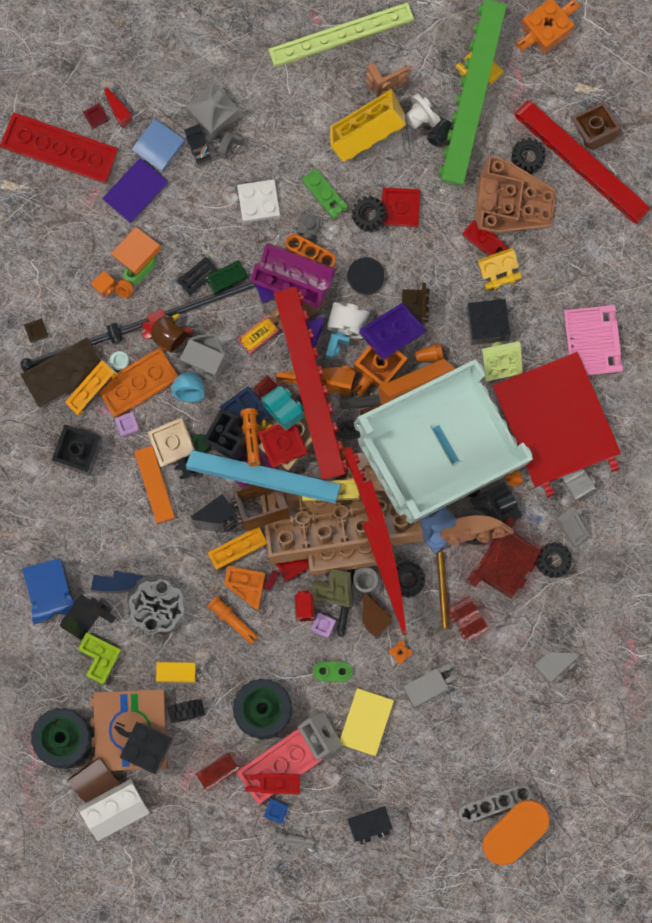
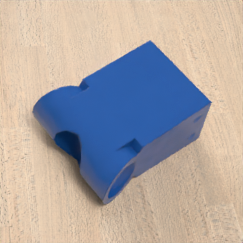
(48, 590)

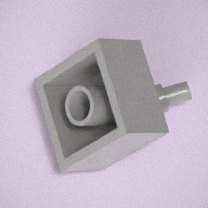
(212, 110)
(205, 355)

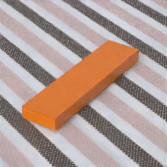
(154, 484)

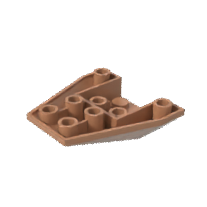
(512, 199)

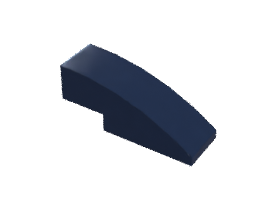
(120, 583)

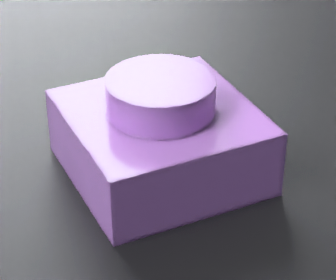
(126, 424)
(323, 625)

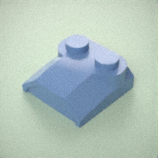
(432, 528)

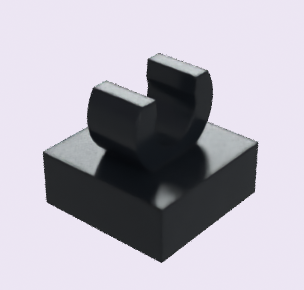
(182, 465)

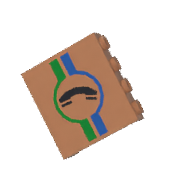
(115, 718)

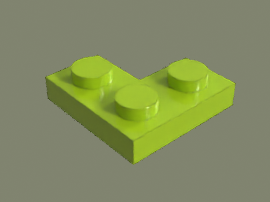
(104, 657)

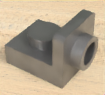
(309, 226)

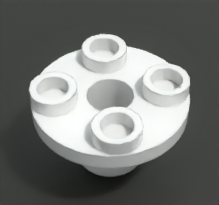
(421, 113)

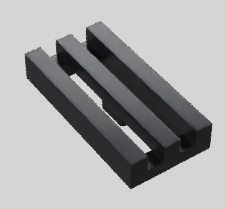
(185, 286)

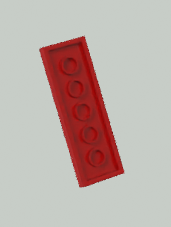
(59, 148)

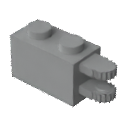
(428, 685)

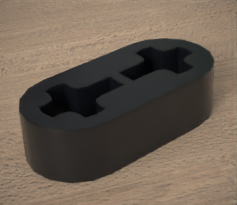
(352, 434)

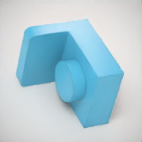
(333, 347)

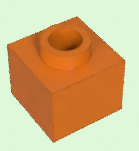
(104, 285)

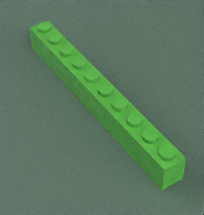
(473, 93)

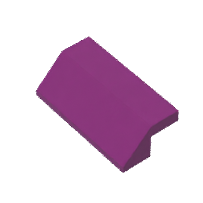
(286, 269)

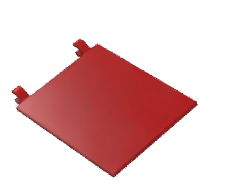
(557, 420)

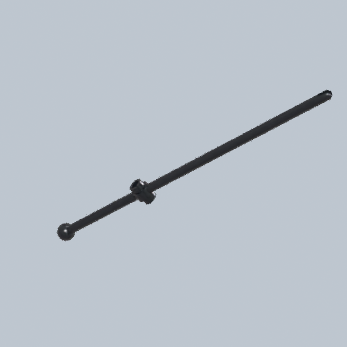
(115, 333)

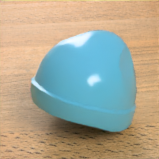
(188, 387)

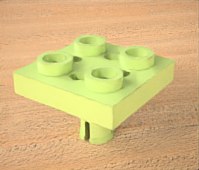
(501, 357)

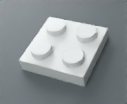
(258, 201)

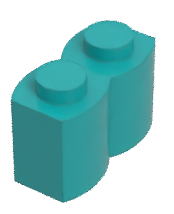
(283, 408)

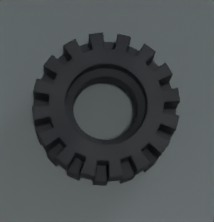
(528, 145)
(376, 221)
(562, 552)
(419, 579)
(186, 710)

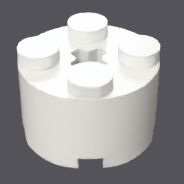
(347, 320)

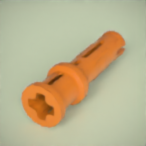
(250, 430)
(225, 613)

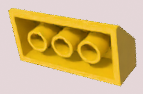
(367, 126)

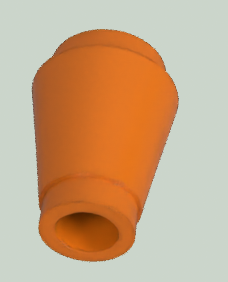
(430, 354)

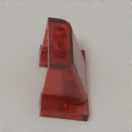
(505, 563)

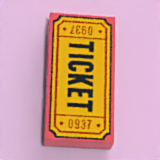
(258, 335)

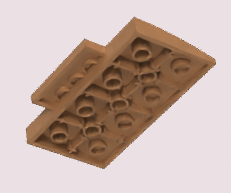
(306, 530)

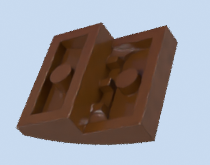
(93, 780)

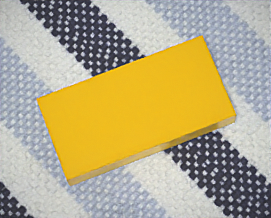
(175, 672)

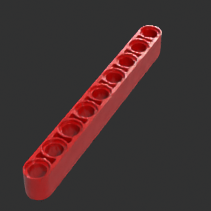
(582, 162)

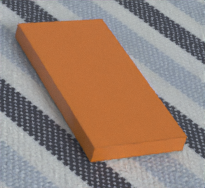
(138, 382)

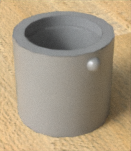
(365, 580)

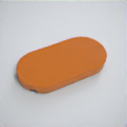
(516, 832)

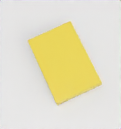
(366, 722)

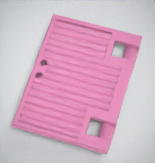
(594, 338)

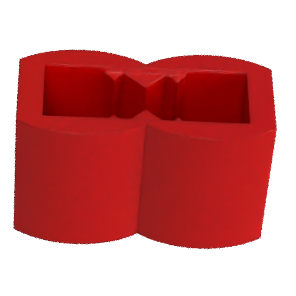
(304, 606)

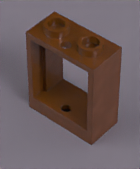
(253, 491)

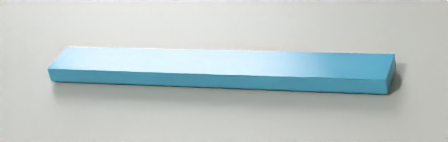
(263, 476)

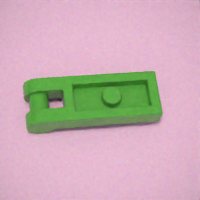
(324, 193)

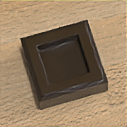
(36, 330)

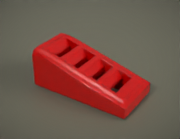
(120, 111)

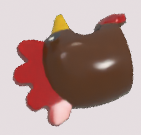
(164, 332)

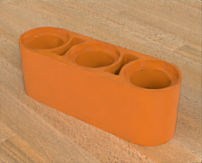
(305, 245)

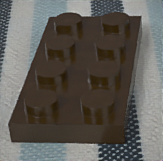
(61, 372)

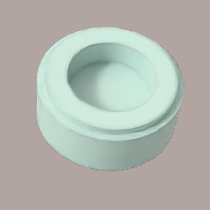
(119, 360)

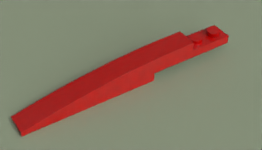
(378, 537)

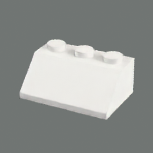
(113, 810)

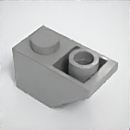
(553, 664)

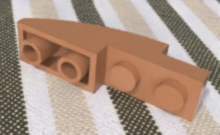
(479, 527)

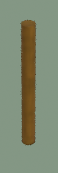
(442, 590)

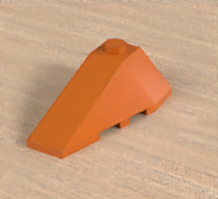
(337, 379)

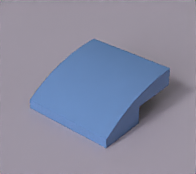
(158, 144)

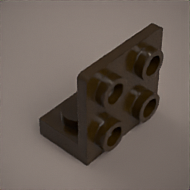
(416, 302)

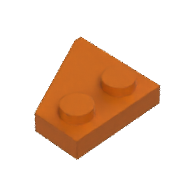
(245, 584)

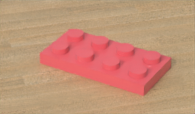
(286, 757)

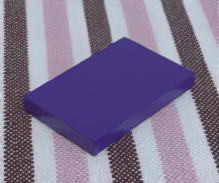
(135, 190)
(392, 331)

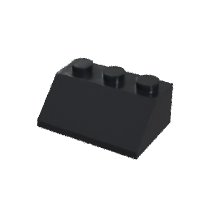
(216, 516)

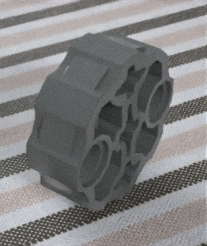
(170, 592)

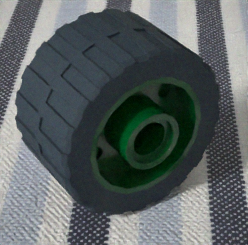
(262, 693)
(46, 735)

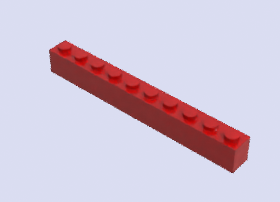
(310, 384)

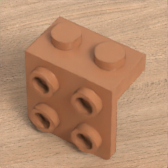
(381, 85)

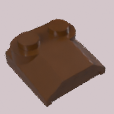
(597, 126)

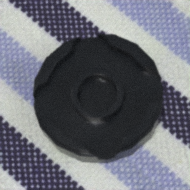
(365, 276)

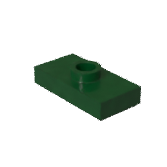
(226, 276)

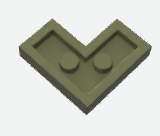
(336, 591)

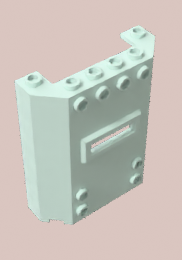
(412, 461)

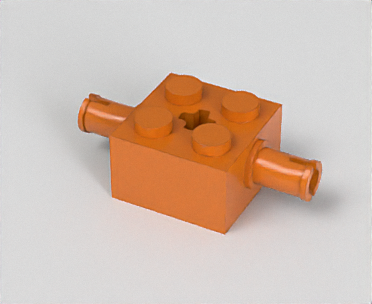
(545, 36)
(375, 374)

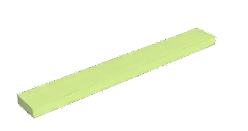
(341, 34)

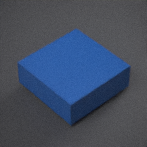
(276, 811)

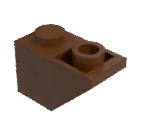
(373, 617)

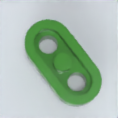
(129, 276)
(332, 672)

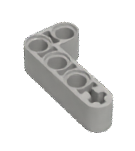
(494, 803)

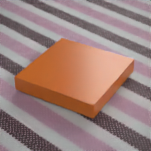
(136, 251)

